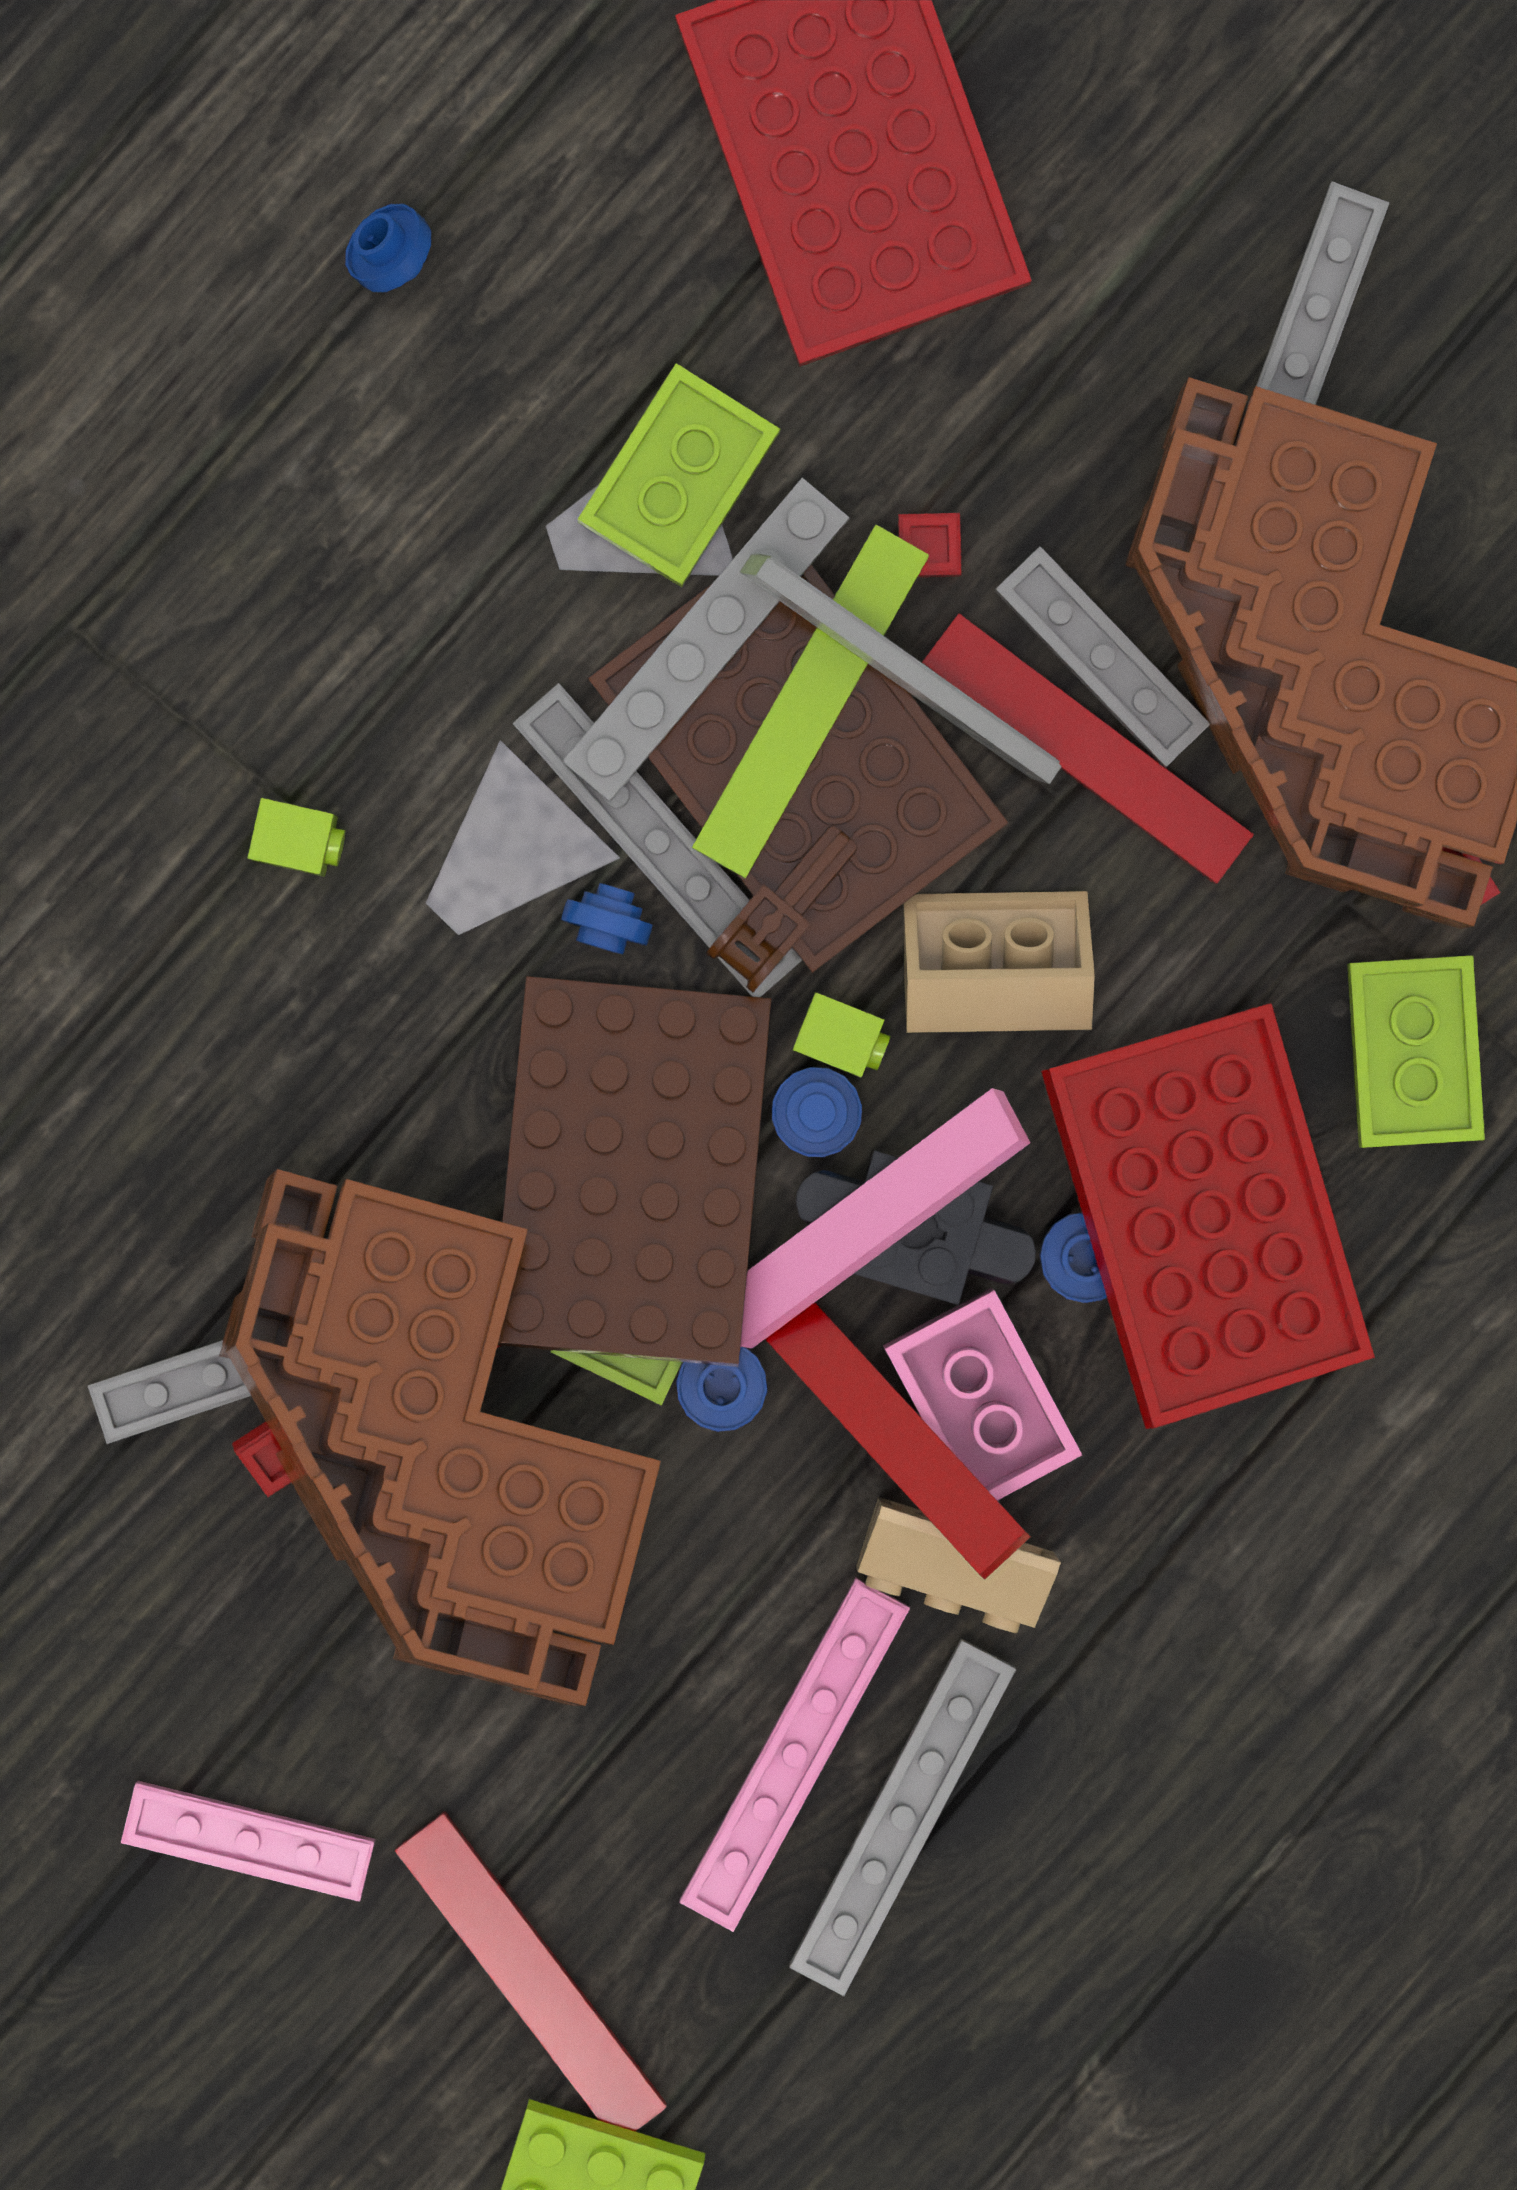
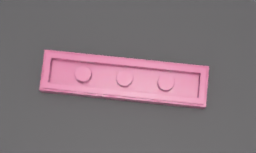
(248, 1840)

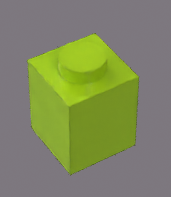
(296, 838)
(841, 1036)

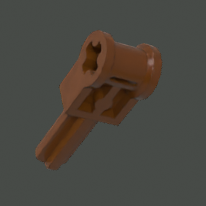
(774, 919)

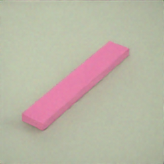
(879, 1214)
(794, 1754)

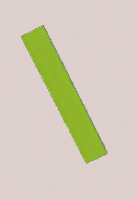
(806, 708)

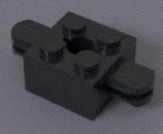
(942, 1248)

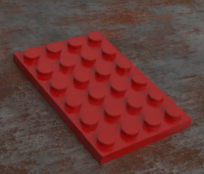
(853, 164)
(1208, 1215)

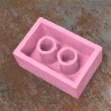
(983, 1394)

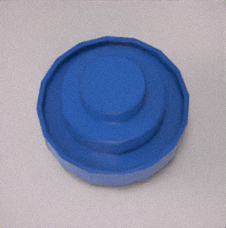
(388, 248)
(607, 919)
(816, 1112)
(1070, 1261)
(722, 1395)

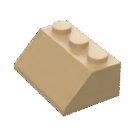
(998, 962)
(910, 1552)

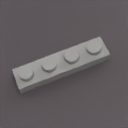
(1102, 657)

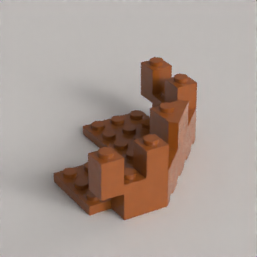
(1275, 594)
(375, 1384)

